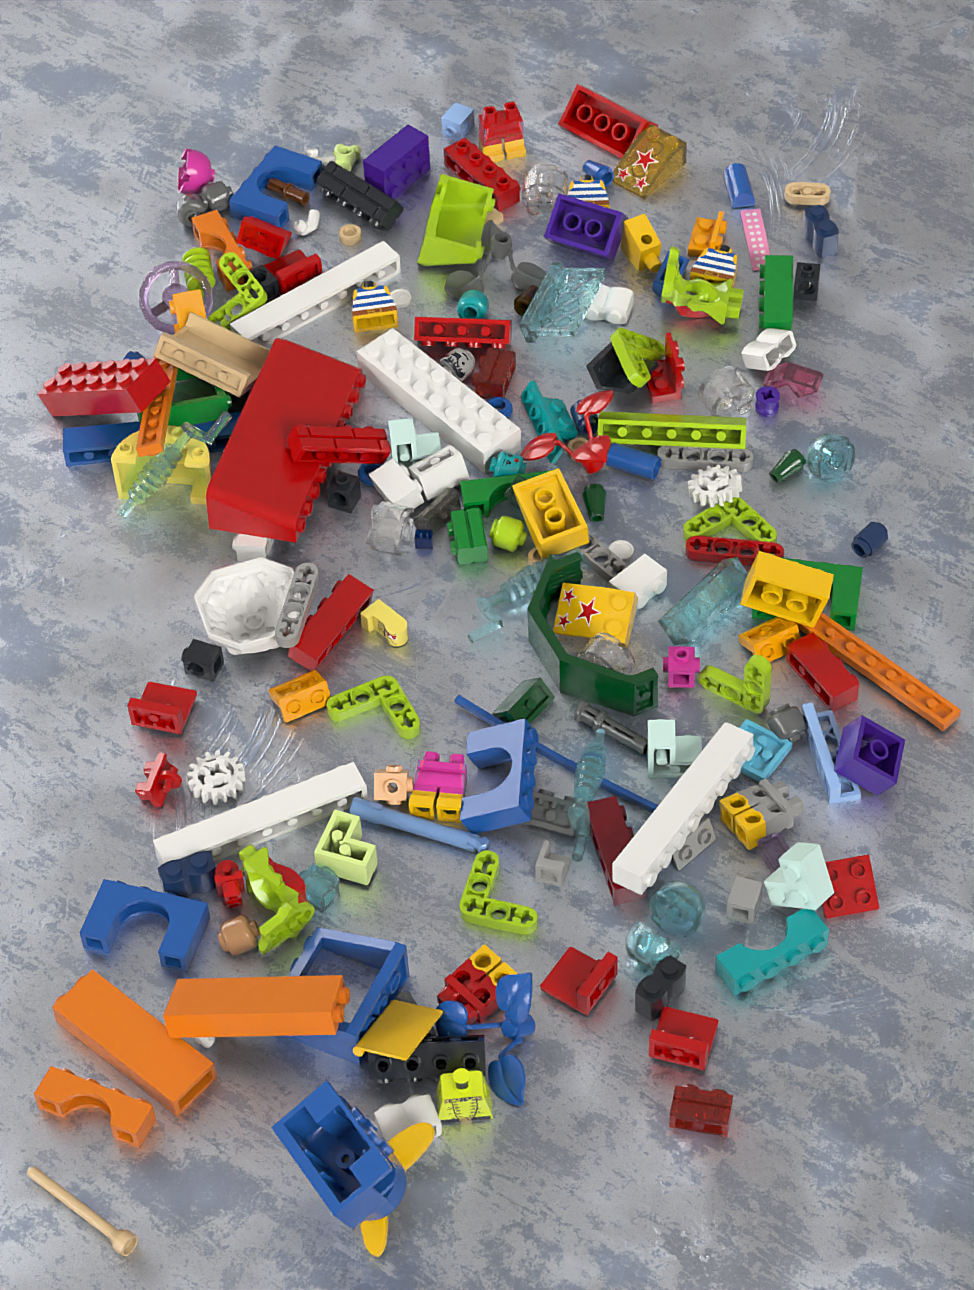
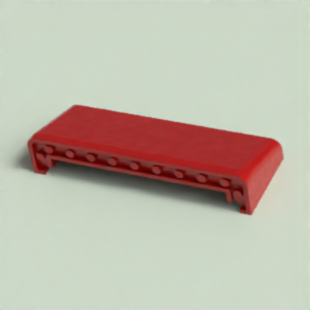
(256, 482)

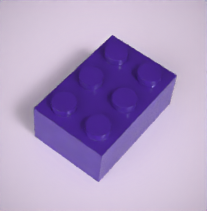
(398, 162)
(585, 227)

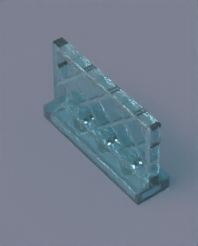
(548, 298)

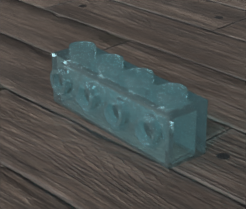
(705, 602)

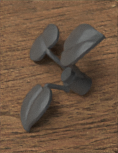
(497, 245)

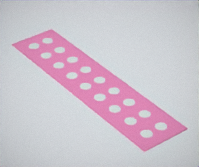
(755, 237)

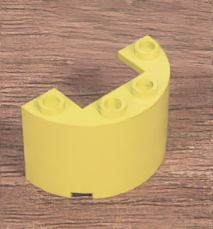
(191, 470)

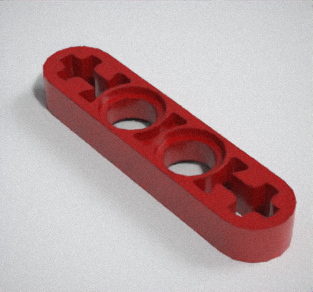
(734, 546)

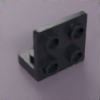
(609, 374)

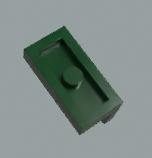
(525, 701)

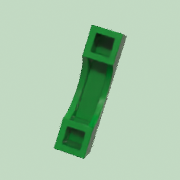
(488, 492)

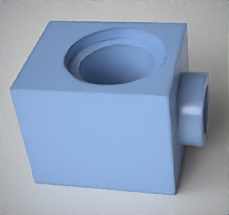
(457, 121)

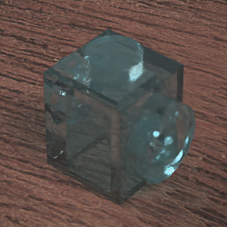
(321, 886)

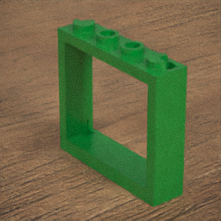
(199, 409)

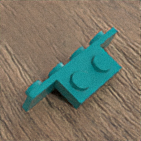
(548, 416)

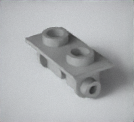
(694, 844)

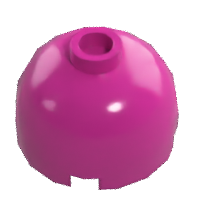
(194, 172)

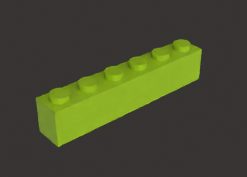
(673, 429)

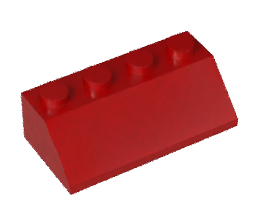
(602, 121)

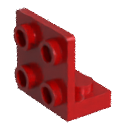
(263, 237)
(295, 270)
(667, 377)
(162, 707)
(852, 887)
(580, 979)
(683, 1038)

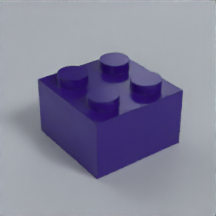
(869, 755)

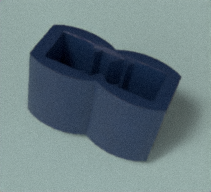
(821, 231)
(188, 876)

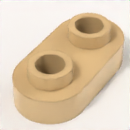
(807, 193)

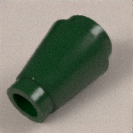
(788, 465)
(595, 500)

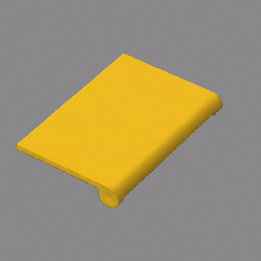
(398, 1030)

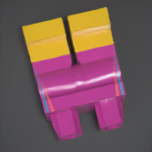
(439, 779)

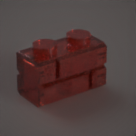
(494, 373)
(701, 1110)

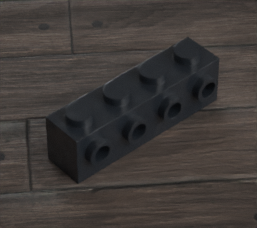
(431, 1059)

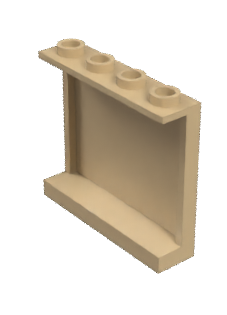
(213, 354)

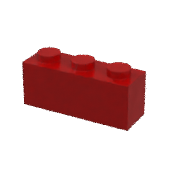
(822, 672)

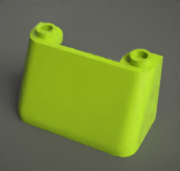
(455, 223)

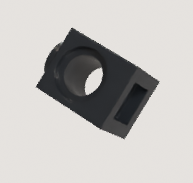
(266, 280)
(806, 281)
(343, 491)
(202, 660)

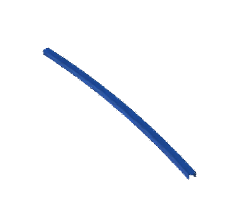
(558, 758)

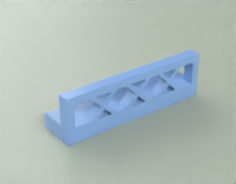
(823, 757)

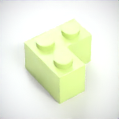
(343, 851)

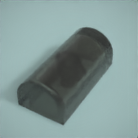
(438, 511)

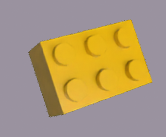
(786, 589)

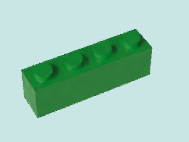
(777, 292)

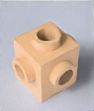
(385, 791)

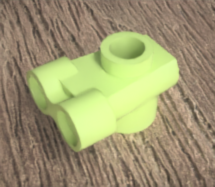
(346, 155)

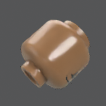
(238, 935)

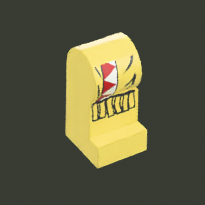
(386, 622)

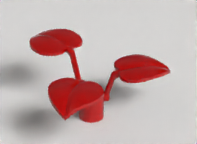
(591, 454)

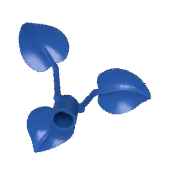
(513, 997)

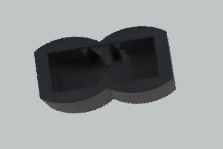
(660, 988)

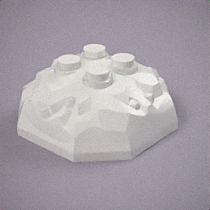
(244, 604)

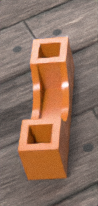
(214, 233)
(65, 1092)

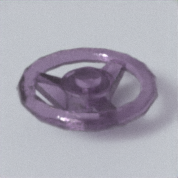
(174, 288)

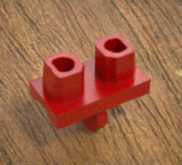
(161, 779)
(229, 883)

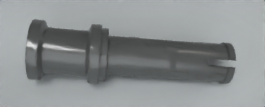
(602, 720)

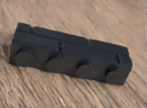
(359, 195)

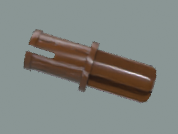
(288, 191)

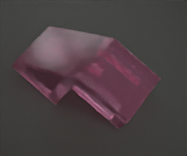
(797, 377)

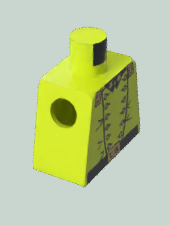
(463, 1097)

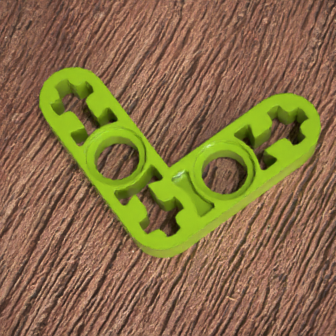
(244, 297)
(631, 351)
(728, 517)
(743, 693)
(384, 697)
(482, 900)

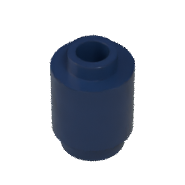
(580, 422)
(869, 539)

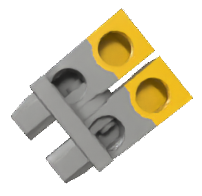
(759, 811)

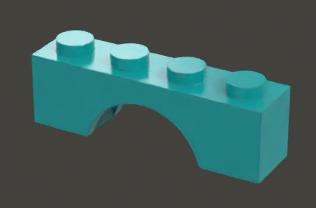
(744, 967)

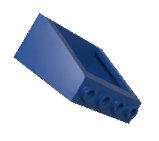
(378, 953)

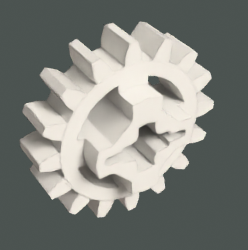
(715, 486)
(216, 777)

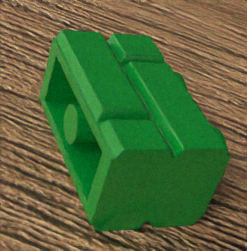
(468, 536)

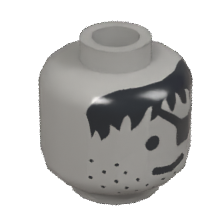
(459, 363)

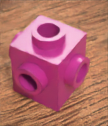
(681, 666)

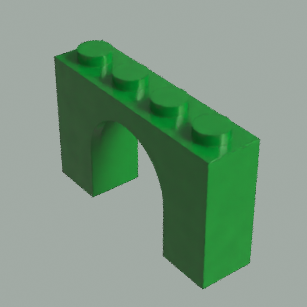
(843, 593)

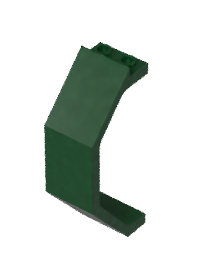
(572, 674)

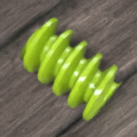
(201, 259)

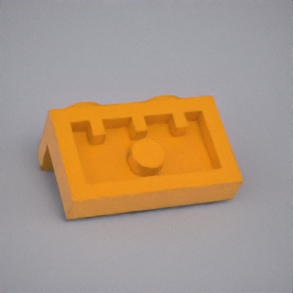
(707, 234)
(770, 638)
(300, 695)

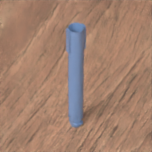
(416, 825)

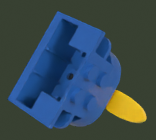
(350, 1162)

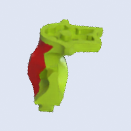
(708, 299)
(278, 890)

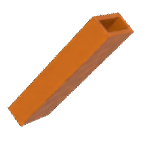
(256, 1006)
(134, 1042)

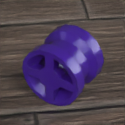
(767, 401)

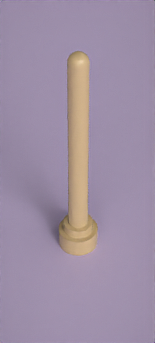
(122, 1240)

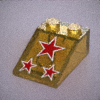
(650, 161)

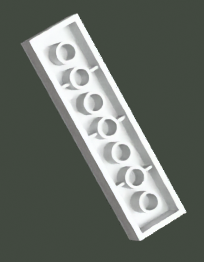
(438, 399)

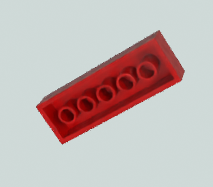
(103, 387)

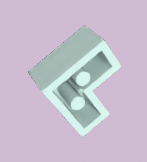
(408, 447)
(670, 754)
(800, 879)

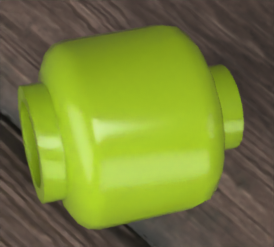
(508, 533)

